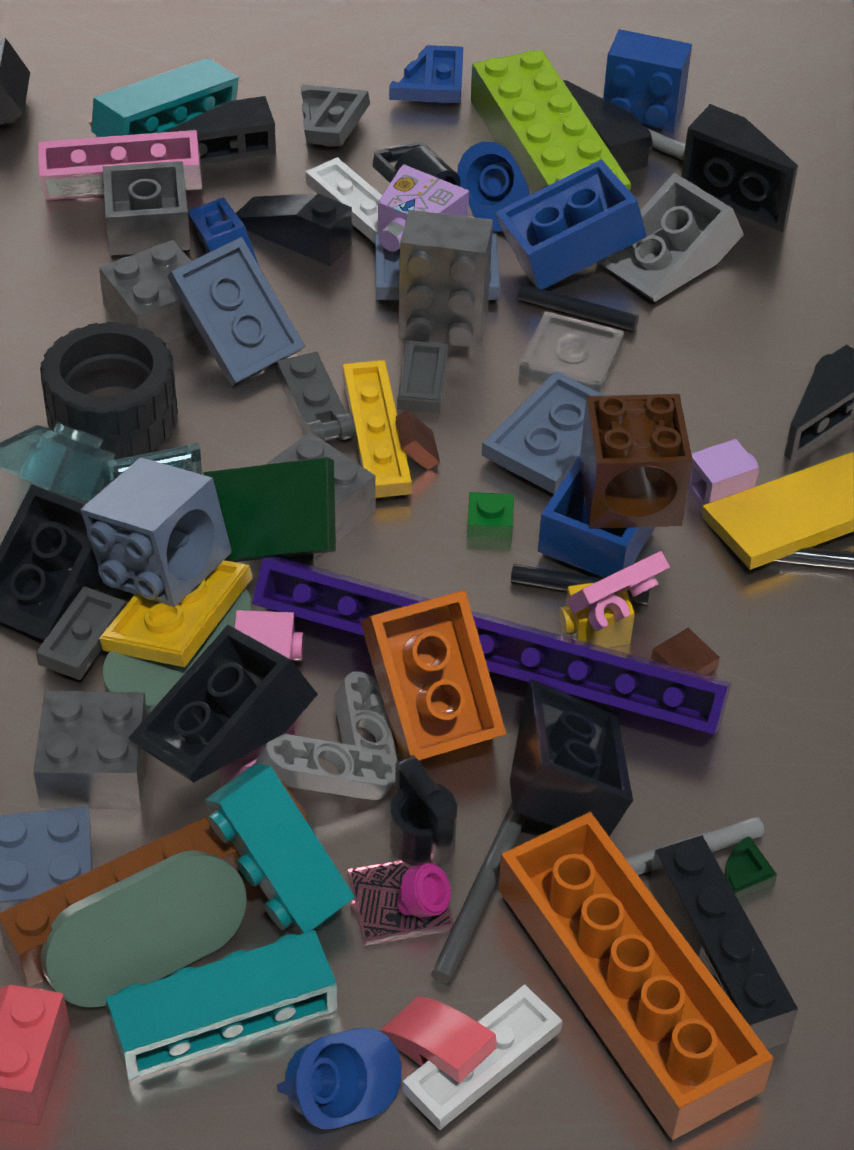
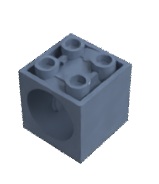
(157, 531)

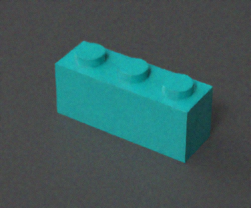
(278, 849)

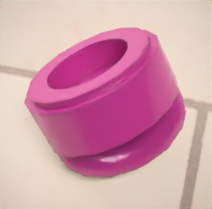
(424, 891)

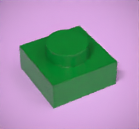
(490, 515)

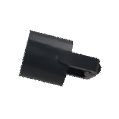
(417, 156)
(421, 816)

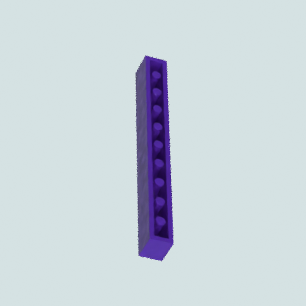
(509, 647)

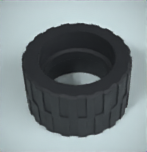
(112, 357)

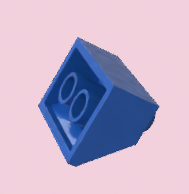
(572, 224)

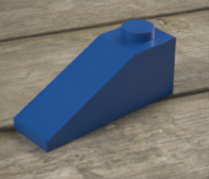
(218, 225)

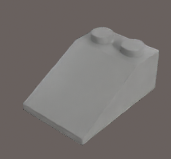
(684, 238)

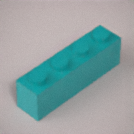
(163, 100)
(221, 1003)

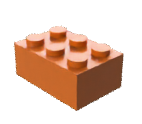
(433, 676)

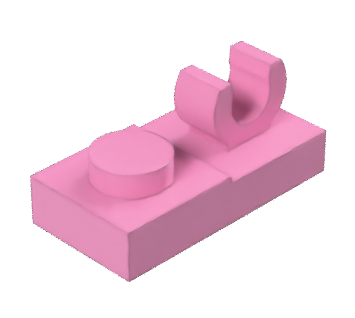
(603, 593)

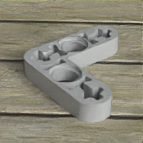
(363, 766)

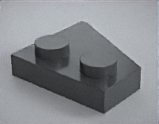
(331, 113)

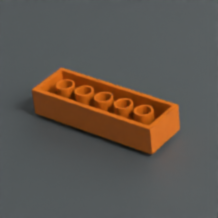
(634, 975)

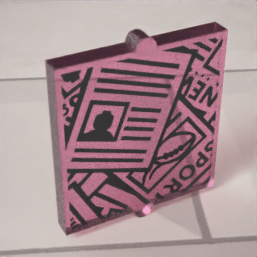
(377, 910)

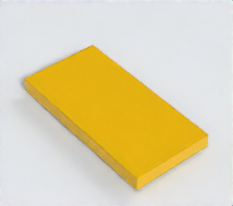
(787, 512)

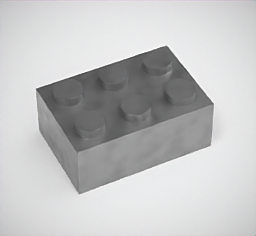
(444, 278)

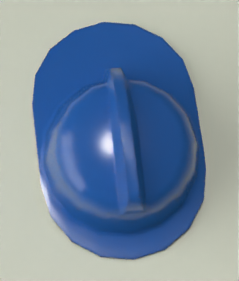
(492, 180)
(343, 1077)

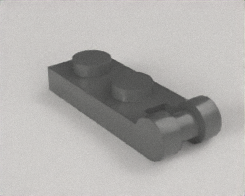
(314, 397)

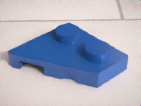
(431, 77)

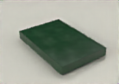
(278, 508)

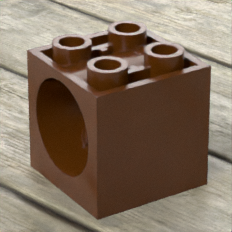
(635, 461)

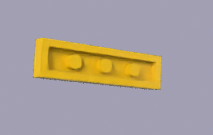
(375, 427)

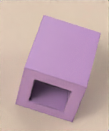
(722, 472)

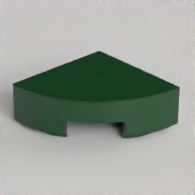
(748, 869)

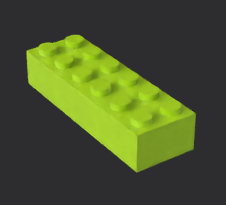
(537, 118)

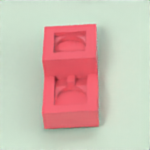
(442, 1036)

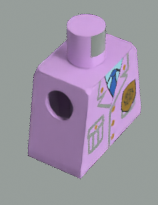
(418, 192)

